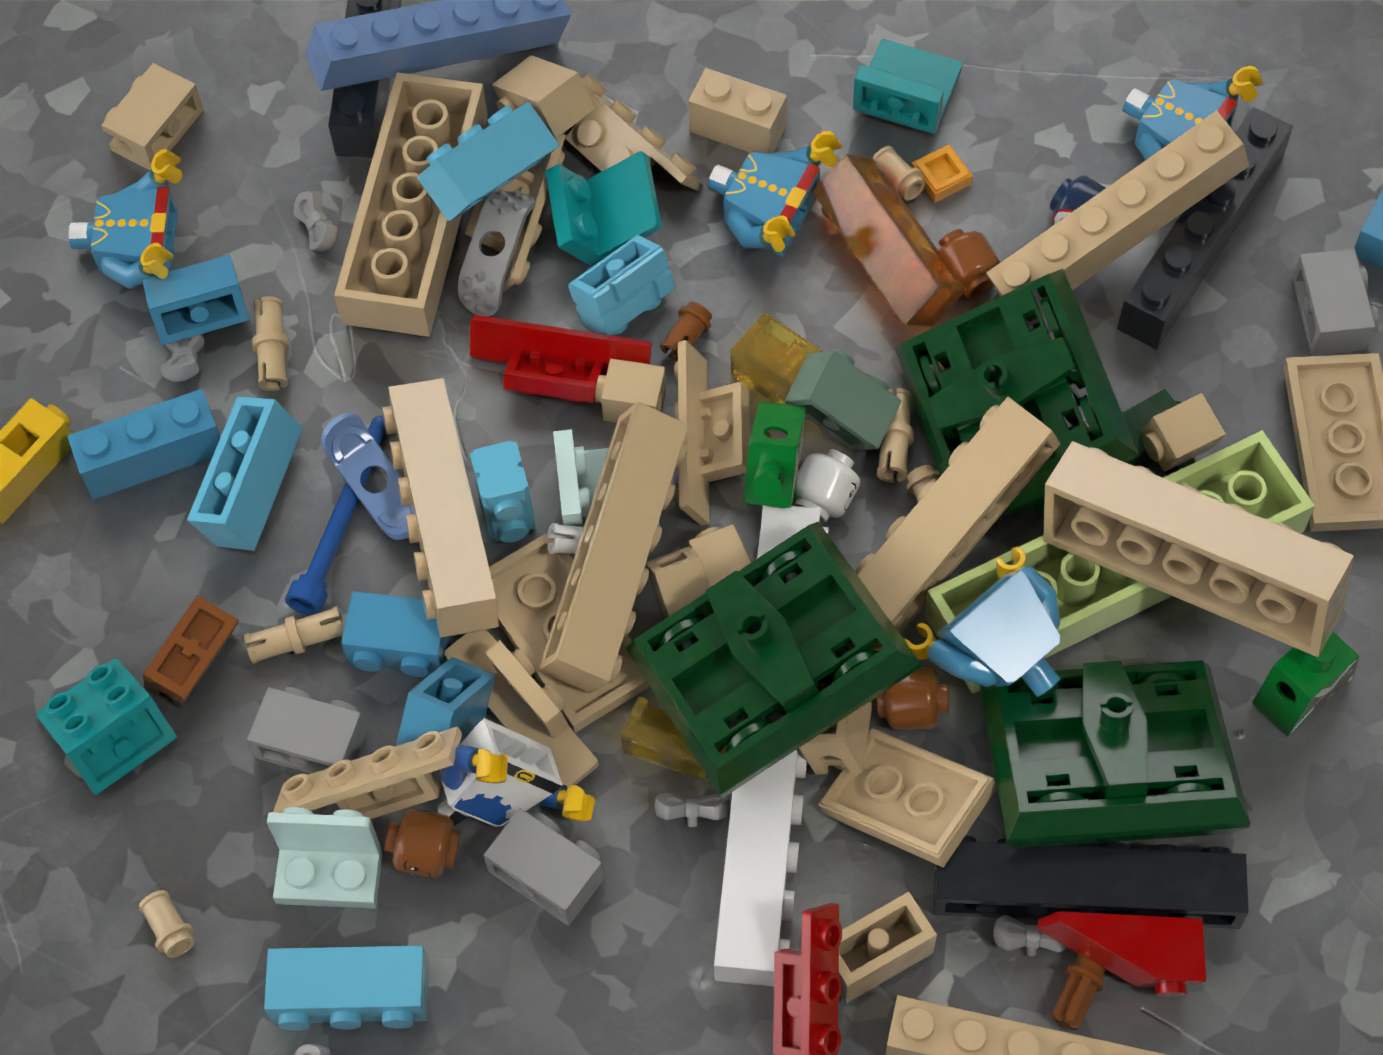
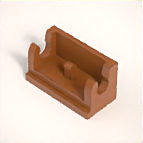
(189, 651)

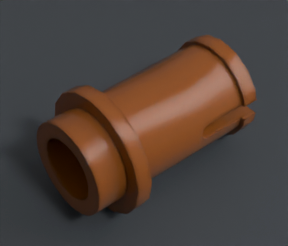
(690, 325)

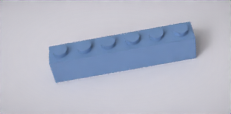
(429, 37)

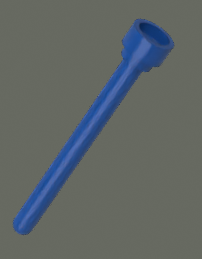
(308, 592)

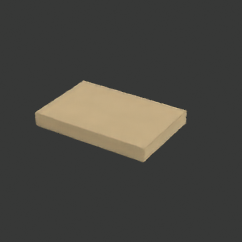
(909, 798)

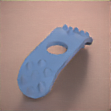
(351, 452)

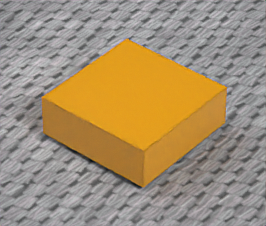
(943, 173)

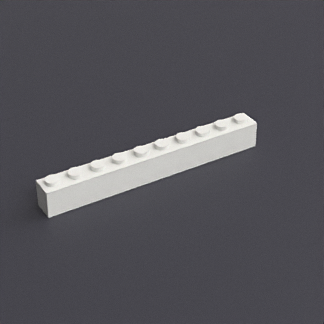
(760, 832)

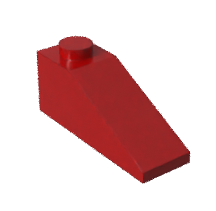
(1137, 948)

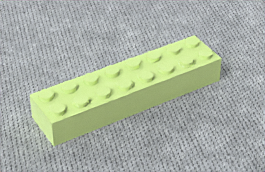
(1097, 597)

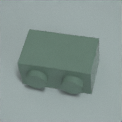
(844, 399)

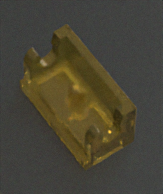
(655, 739)

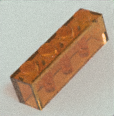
(888, 241)

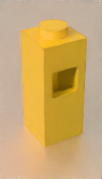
(29, 451)

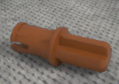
(1077, 994)

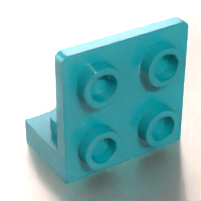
(906, 86)
(605, 210)
(106, 725)

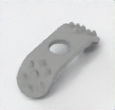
(482, 275)

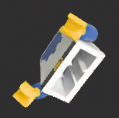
(504, 772)

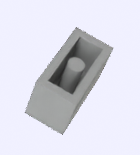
(1334, 302)
(304, 731)
(545, 865)

